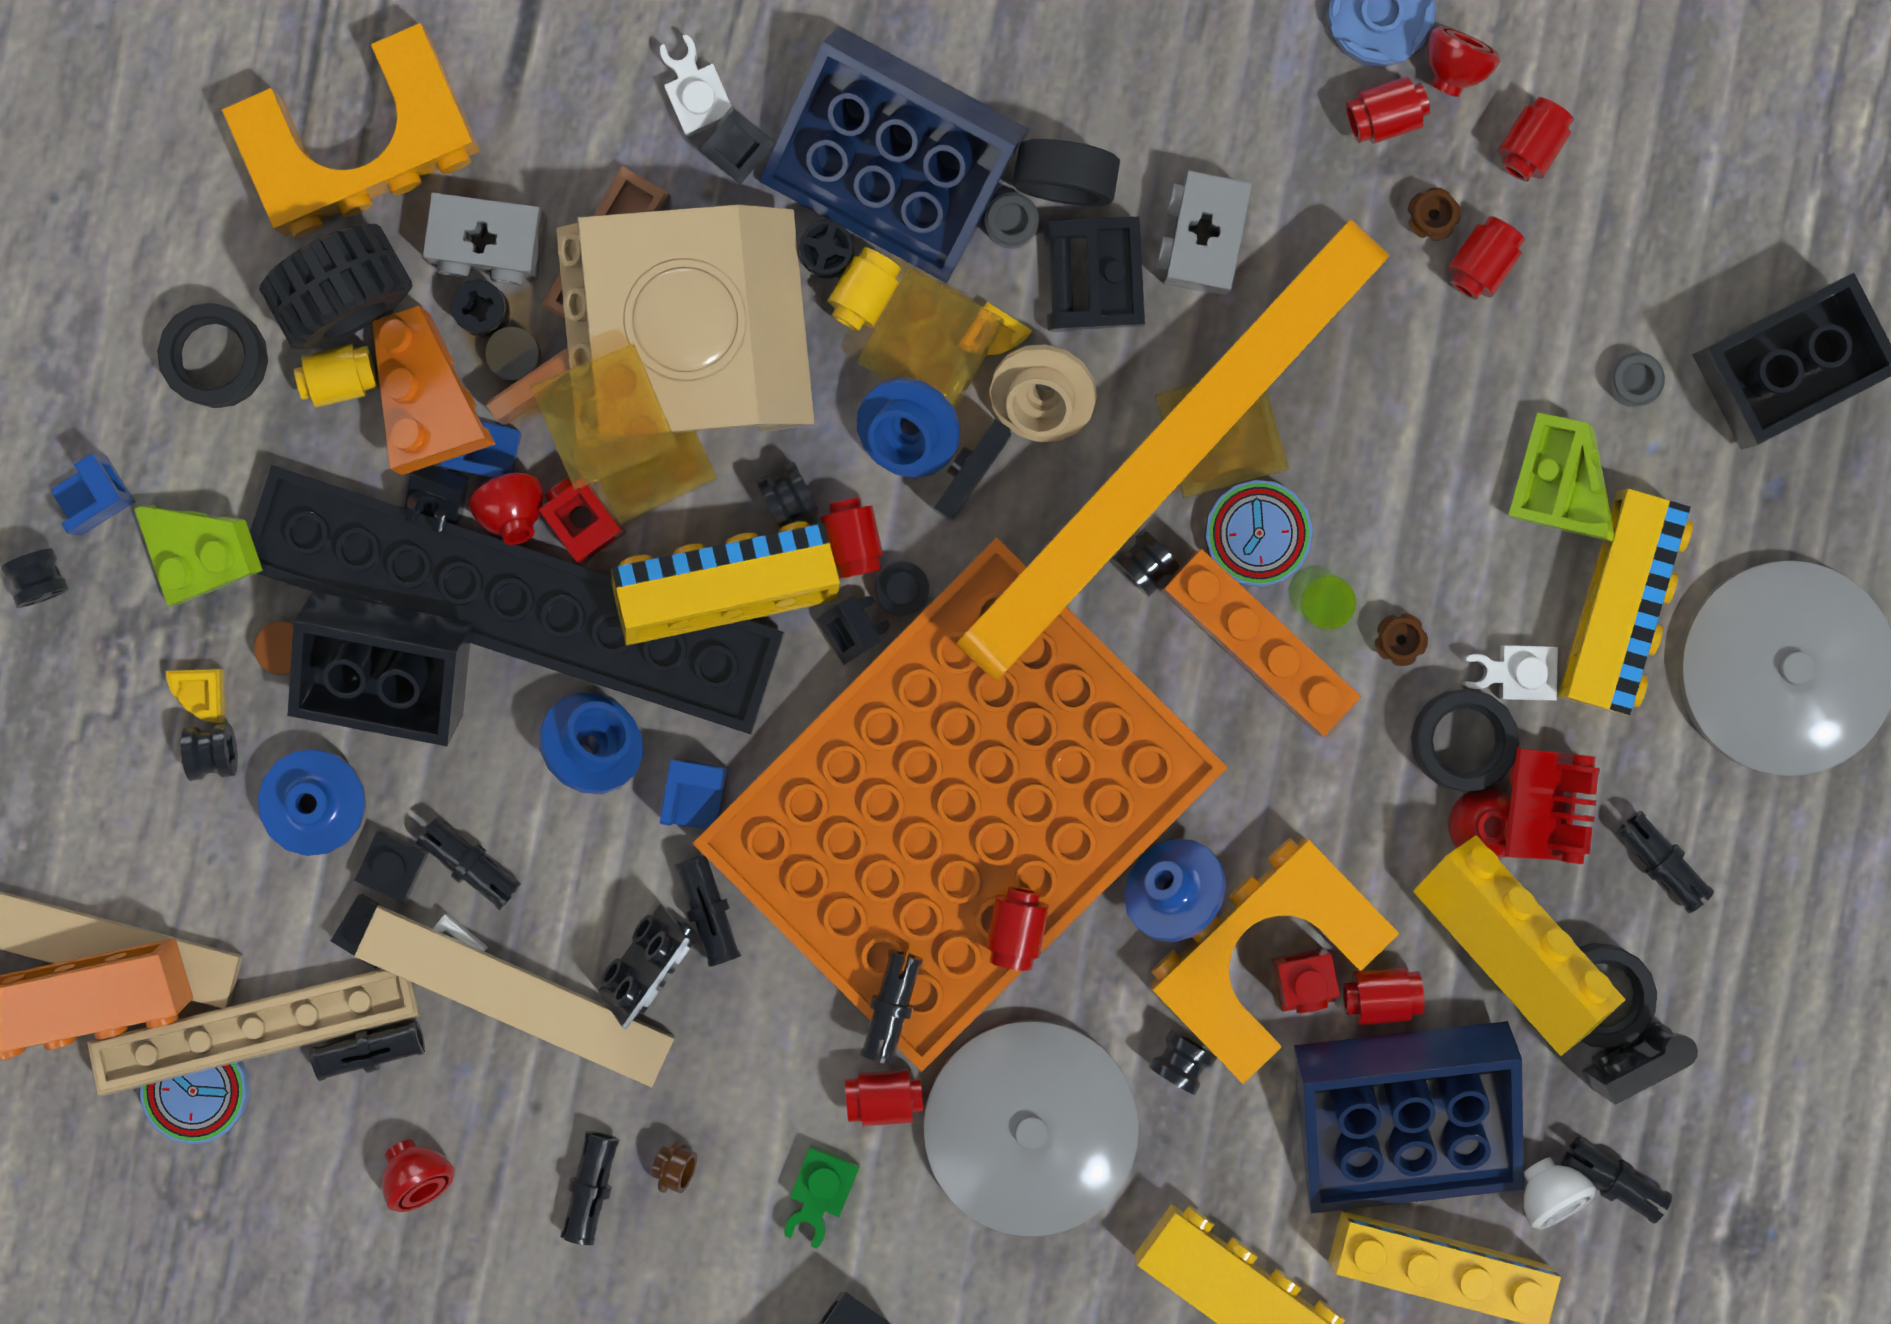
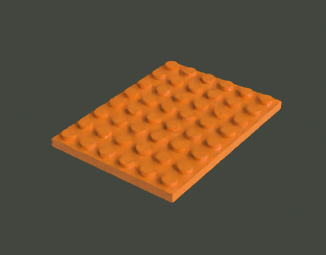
(948, 789)

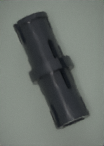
(1665, 862)
(468, 863)
(718, 946)
(891, 1006)
(367, 1050)
(1617, 1180)
(589, 1188)

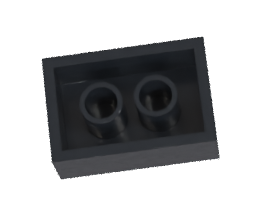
(1797, 362)
(379, 668)

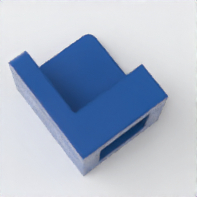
(492, 460)
(91, 495)
(693, 793)

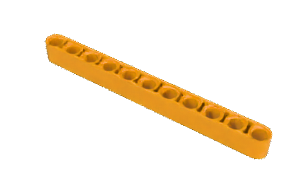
(1172, 450)

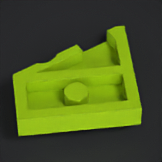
(1563, 480)
(196, 551)

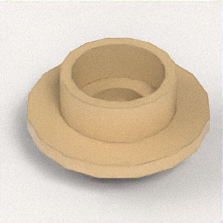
(1039, 412)

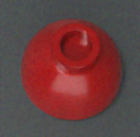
(1459, 60)
(508, 506)
(1482, 815)
(414, 1176)

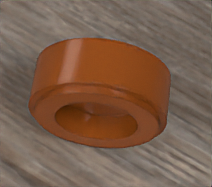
(274, 647)

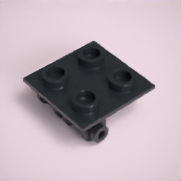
(633, 980)

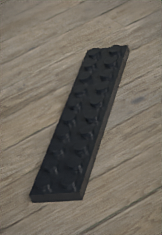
(511, 594)

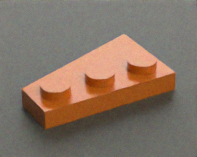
(423, 401)

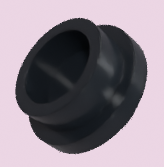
(902, 588)

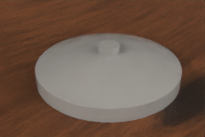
(1786, 668)
(1031, 1127)

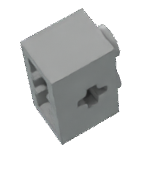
(1224, 206)
(458, 219)

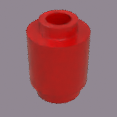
(1387, 110)
(1535, 139)
(1486, 258)
(853, 537)
(1017, 929)
(1384, 995)
(883, 1098)

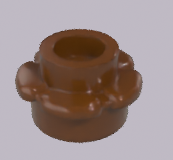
(1448, 214)
(1415, 642)
(674, 1167)

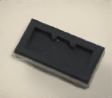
(970, 468)

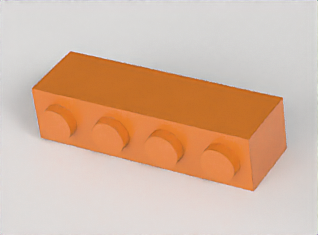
(1260, 643)
(92, 996)

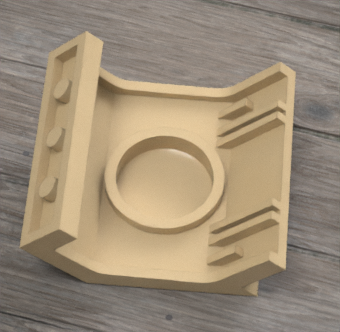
(704, 302)

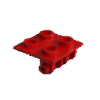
(1545, 806)

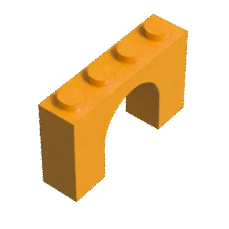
(427, 137)
(1297, 885)

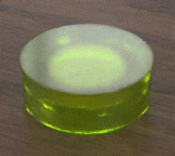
(1328, 602)

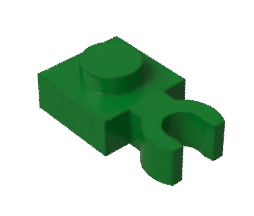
(823, 1188)

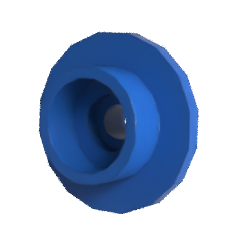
(895, 441)
(604, 729)
(338, 798)
(1188, 903)

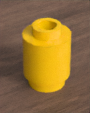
(864, 290)
(336, 375)

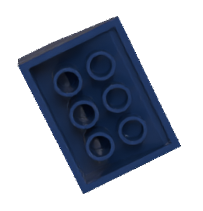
(892, 153)
(1411, 1116)

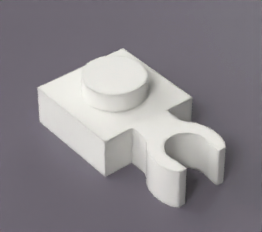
(696, 94)
(1521, 673)

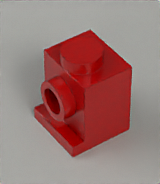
(585, 541)
(1305, 980)

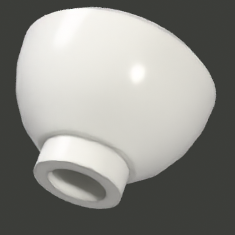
(1554, 1193)

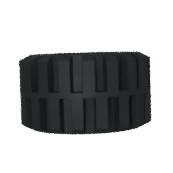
(335, 286)

